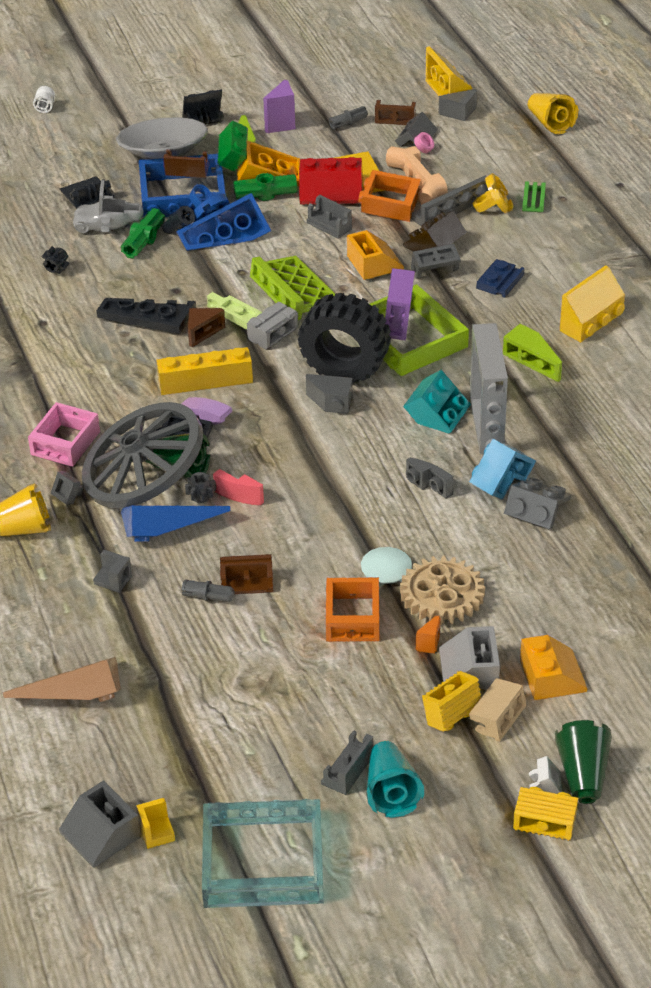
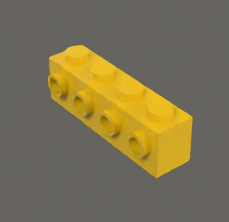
(204, 371)

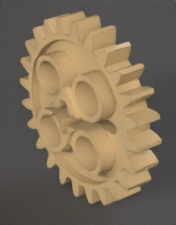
(442, 589)

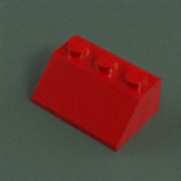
(331, 177)

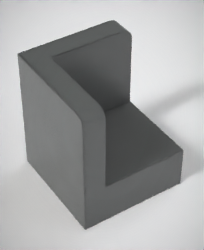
(114, 571)

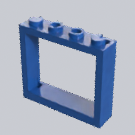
(170, 204)

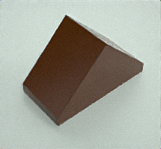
(204, 324)

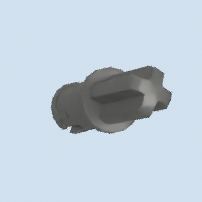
(348, 117)
(207, 590)

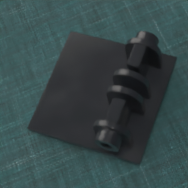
(203, 105)
(86, 191)

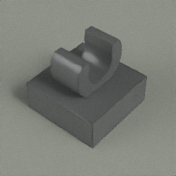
(66, 488)

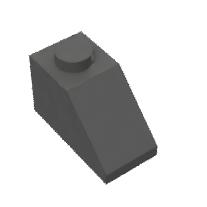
(330, 392)

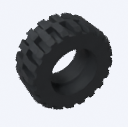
(353, 317)

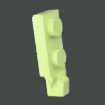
(234, 309)

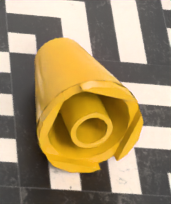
(554, 111)
(24, 513)

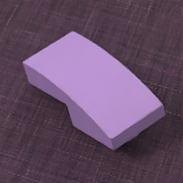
(208, 409)

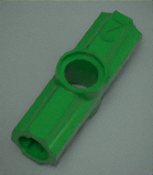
(265, 186)
(142, 233)

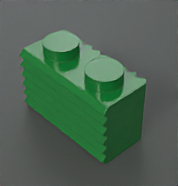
(232, 145)

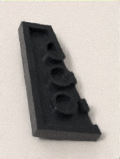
(147, 313)

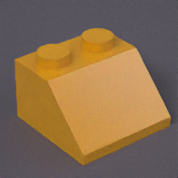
(550, 668)

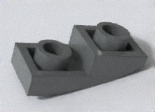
(426, 474)

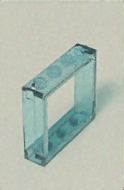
(262, 890)

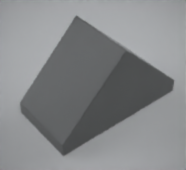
(458, 105)

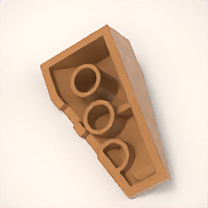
(85, 683)

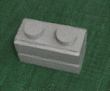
(272, 325)

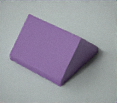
(279, 109)

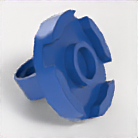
(208, 204)

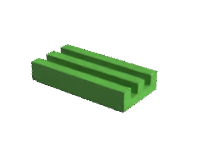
(534, 188)

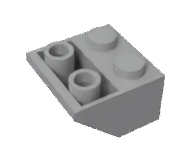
(472, 652)

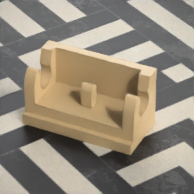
(499, 708)

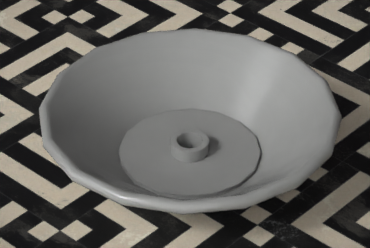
(152, 137)

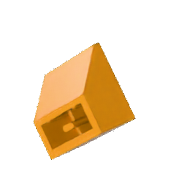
(371, 255)

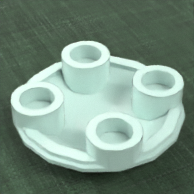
(386, 563)

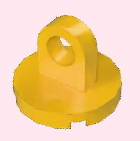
(496, 195)

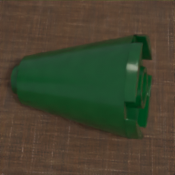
(172, 455)
(584, 757)

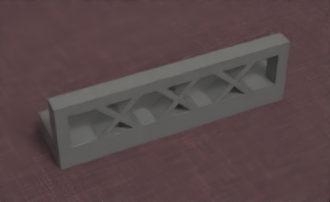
(455, 200)

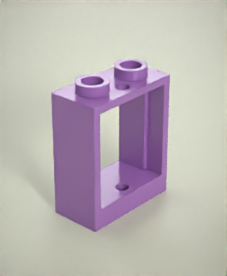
(399, 302)

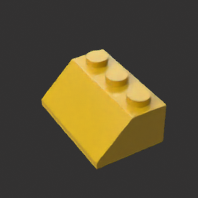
(442, 75)
(591, 305)

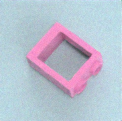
(45, 446)

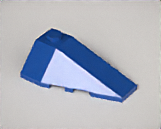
(229, 225)
(153, 521)

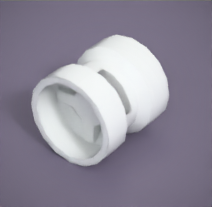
(44, 99)

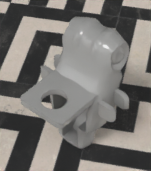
(106, 214)

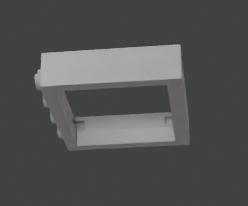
(487, 398)

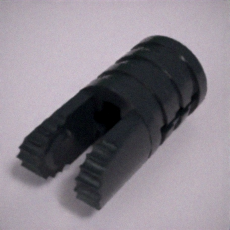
(178, 220)

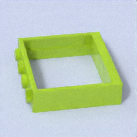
(454, 340)

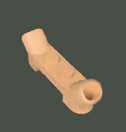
(410, 162)

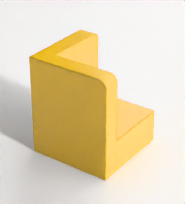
(155, 823)

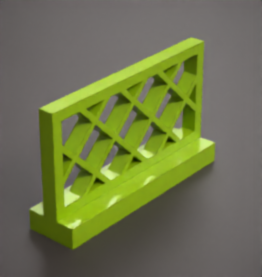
(283, 291)

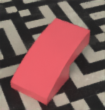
(241, 490)

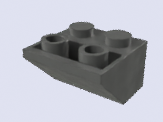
(100, 824)

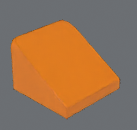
(428, 636)

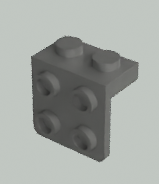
(535, 502)

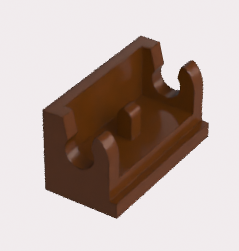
(394, 113)
(186, 166)
(247, 573)

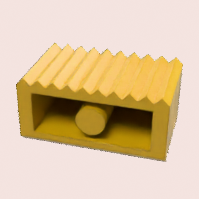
(451, 701)
(545, 812)

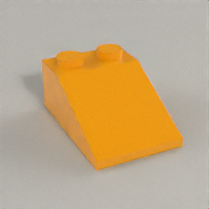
(267, 160)

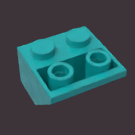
(437, 403)

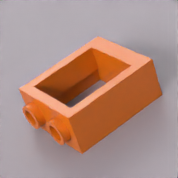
(386, 206)
(339, 626)

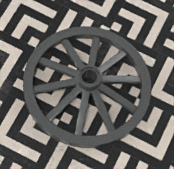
(138, 447)

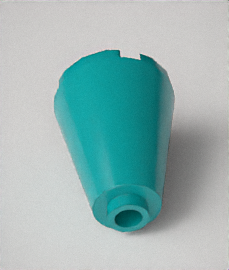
(392, 781)

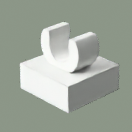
(547, 776)

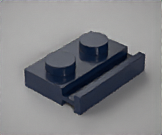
(500, 278)

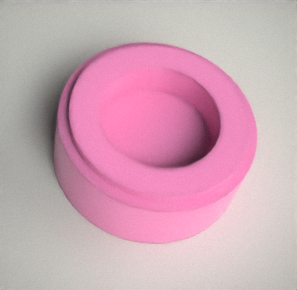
(424, 142)

